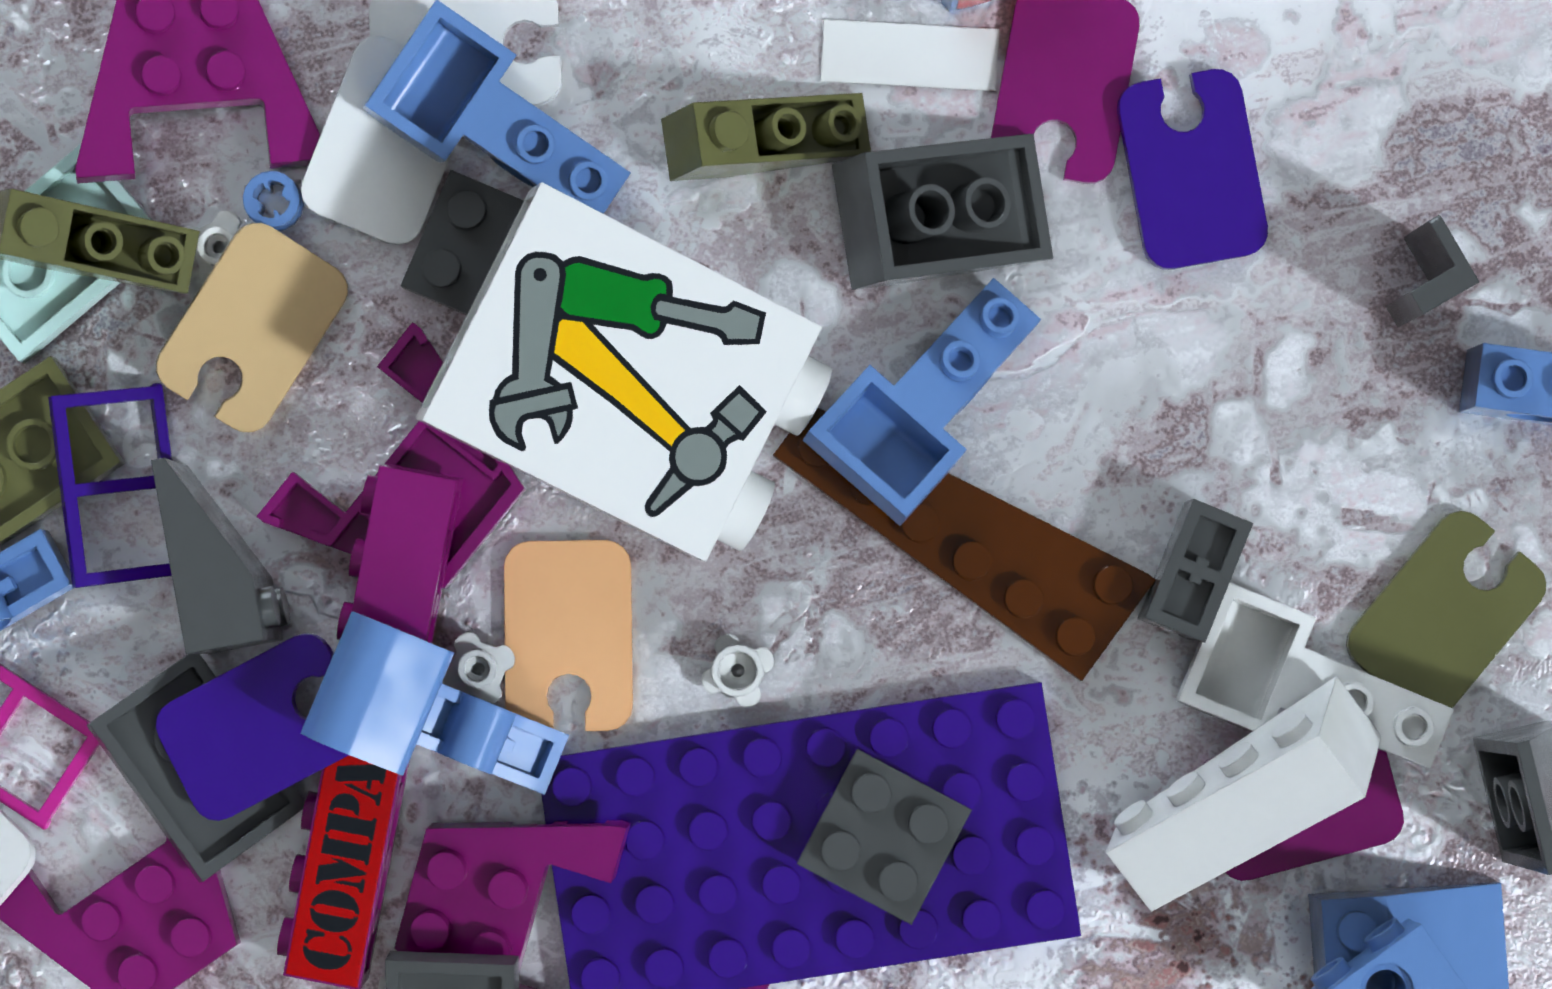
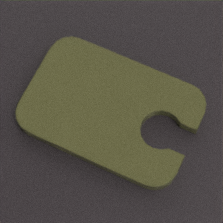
(1436, 628)

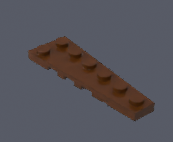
(1007, 562)

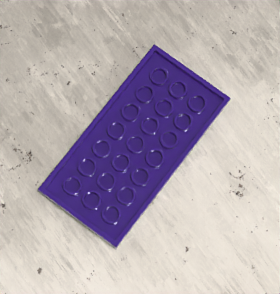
(723, 816)

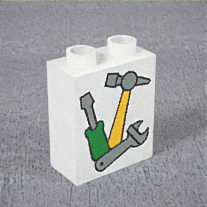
(627, 376)

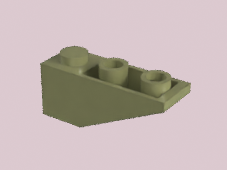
(763, 135)
(95, 242)

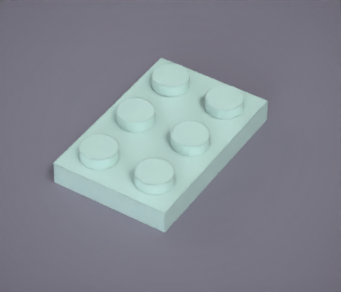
(45, 302)

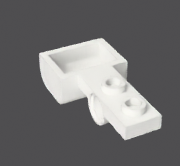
(1261, 665)

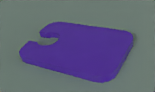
(1198, 187)
(242, 730)

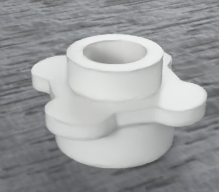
(220, 230)
(495, 662)
(720, 677)

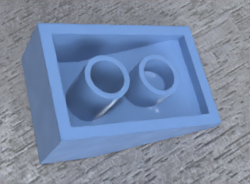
(1460, 919)

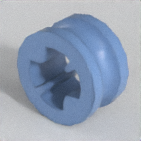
(290, 192)

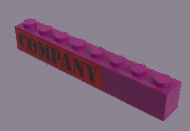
(356, 802)

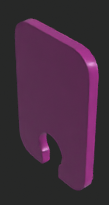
(1069, 68)
(1355, 828)

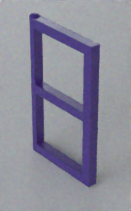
(70, 490)

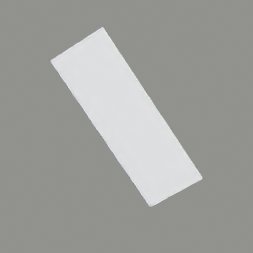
(909, 55)

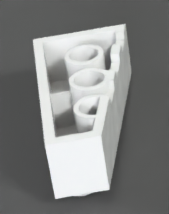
(1248, 797)

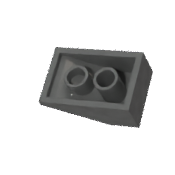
(941, 210)
(218, 581)
(1519, 792)

